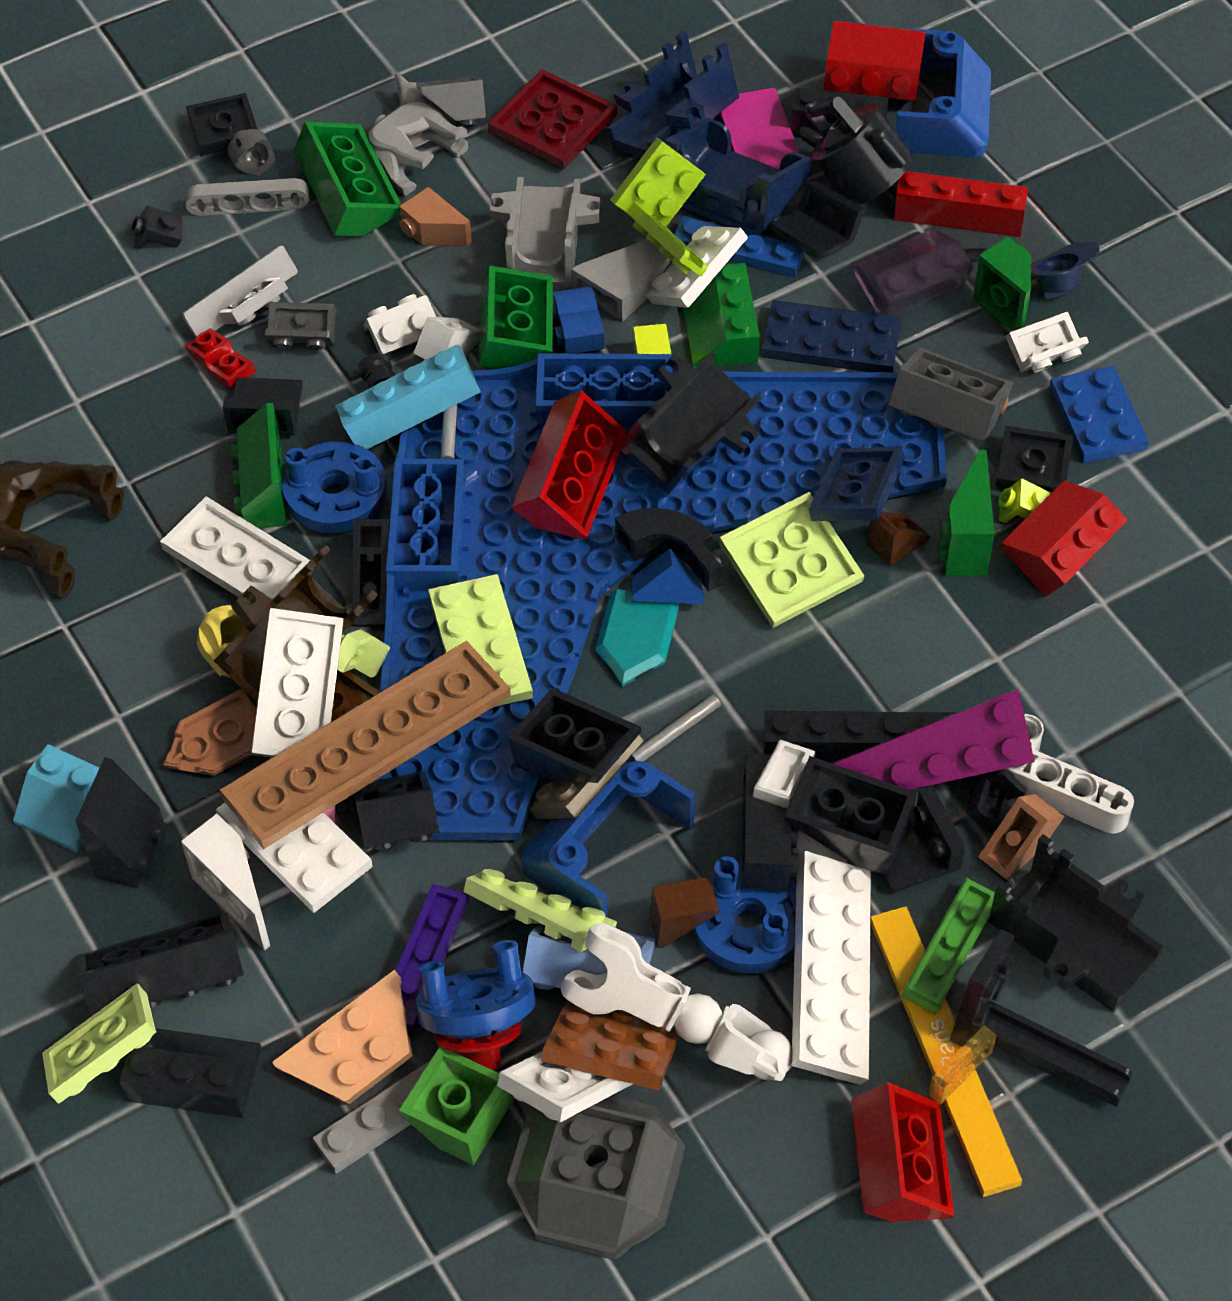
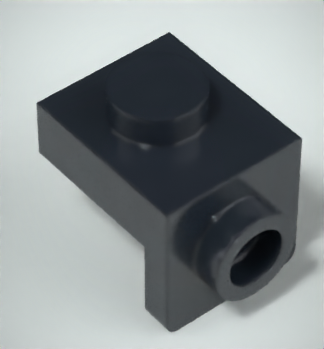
(157, 226)
(991, 797)

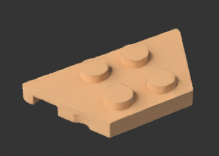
(354, 1045)

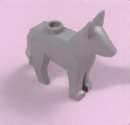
(408, 127)

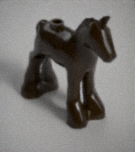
(30, 483)

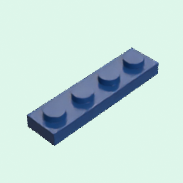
(756, 251)

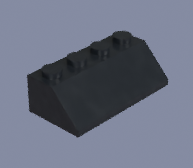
(162, 963)

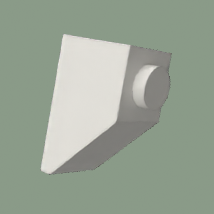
(444, 333)

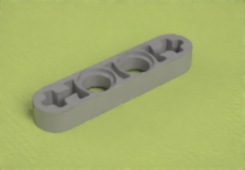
(248, 201)

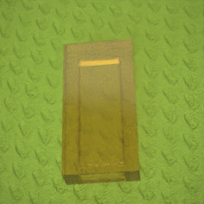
(962, 1065)

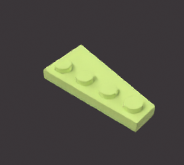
(535, 907)

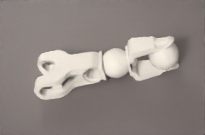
(632, 985)

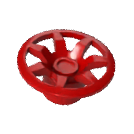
(483, 1049)

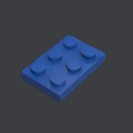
(1098, 414)

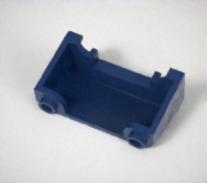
(735, 187)

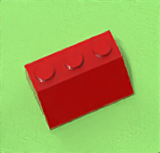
(874, 60)
(1062, 535)
(901, 1155)

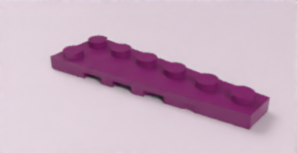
(954, 747)

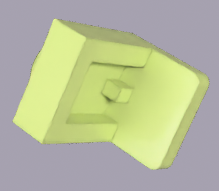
(361, 652)

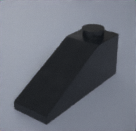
(369, 568)

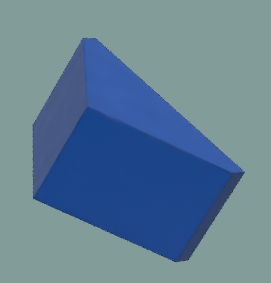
(667, 581)

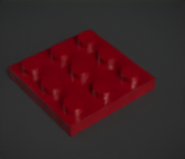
(552, 119)

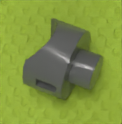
(246, 150)

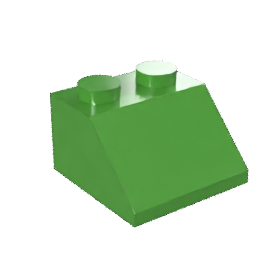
(457, 1105)

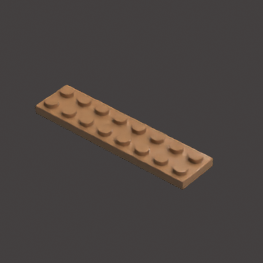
(364, 744)

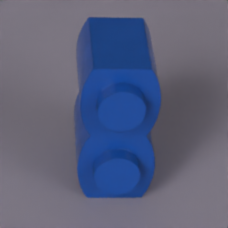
(577, 320)

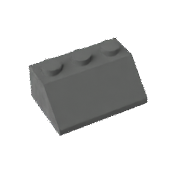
(950, 394)

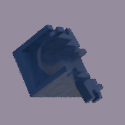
(672, 97)

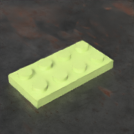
(480, 615)

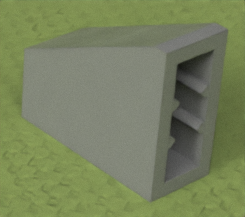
(622, 277)

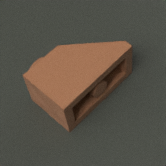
(434, 221)
(1018, 835)

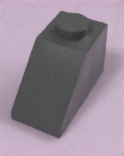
(457, 97)

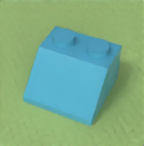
(54, 795)

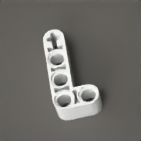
(1114, 801)

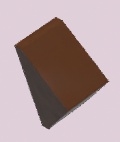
(895, 536)
(681, 908)

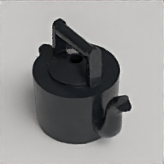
(859, 151)

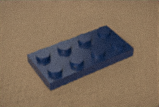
(831, 337)

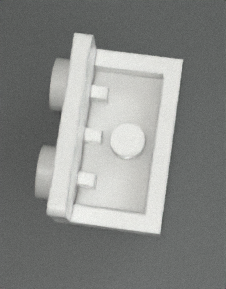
(399, 325)
(1044, 342)

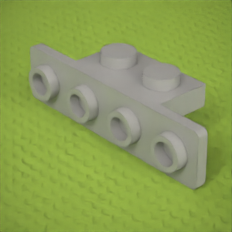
(243, 294)

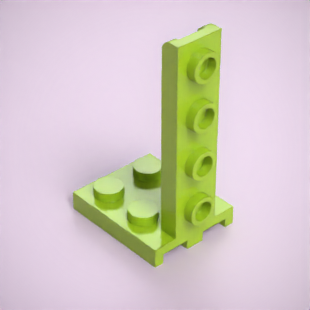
(654, 196)

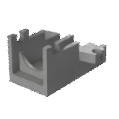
(544, 227)

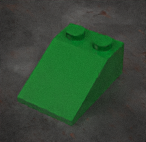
(969, 527)

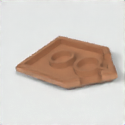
(214, 736)

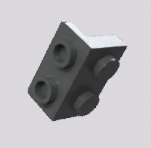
(301, 324)

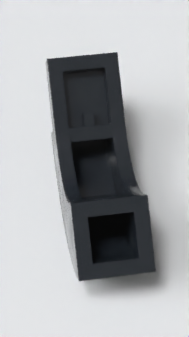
(659, 529)

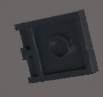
(1030, 1040)

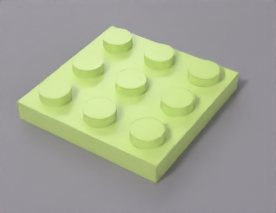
(790, 560)

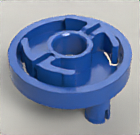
(332, 464)
(770, 942)
(477, 999)

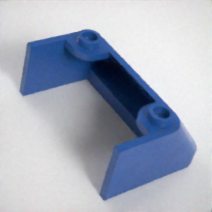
(953, 123)
(558, 851)

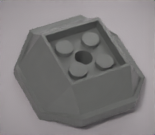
(601, 1207)

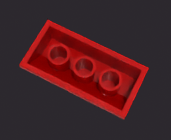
(960, 203)
(570, 467)

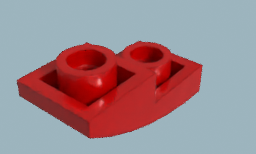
(219, 358)

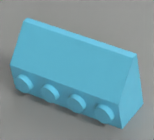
(408, 398)

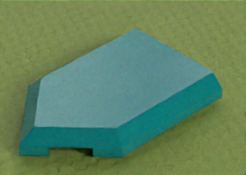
(635, 635)

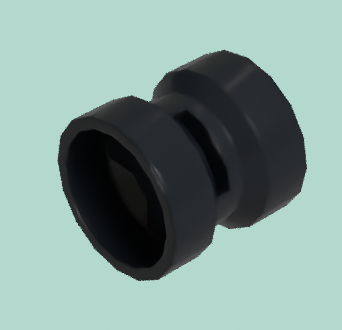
(375, 369)

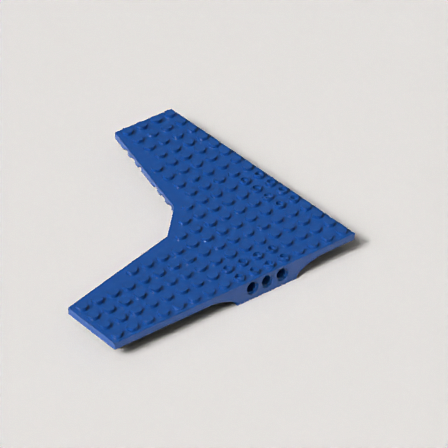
(459, 525)

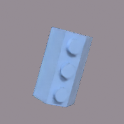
(552, 959)

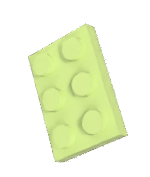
(98, 1043)

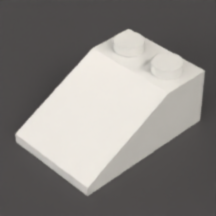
(222, 870)

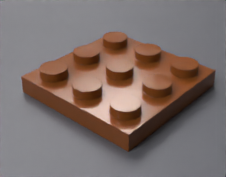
(611, 1046)

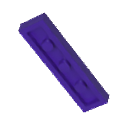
(429, 942)

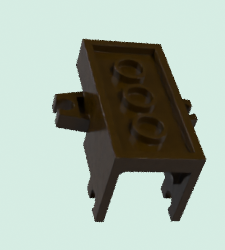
(244, 655)

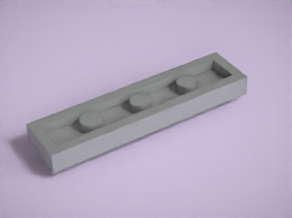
(367, 1125)

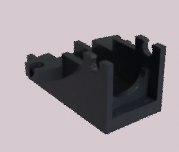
(689, 422)
(1076, 927)

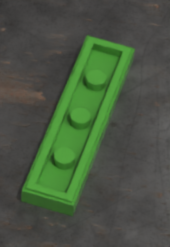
(950, 946)

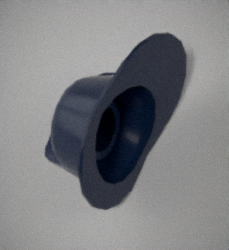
(1063, 268)

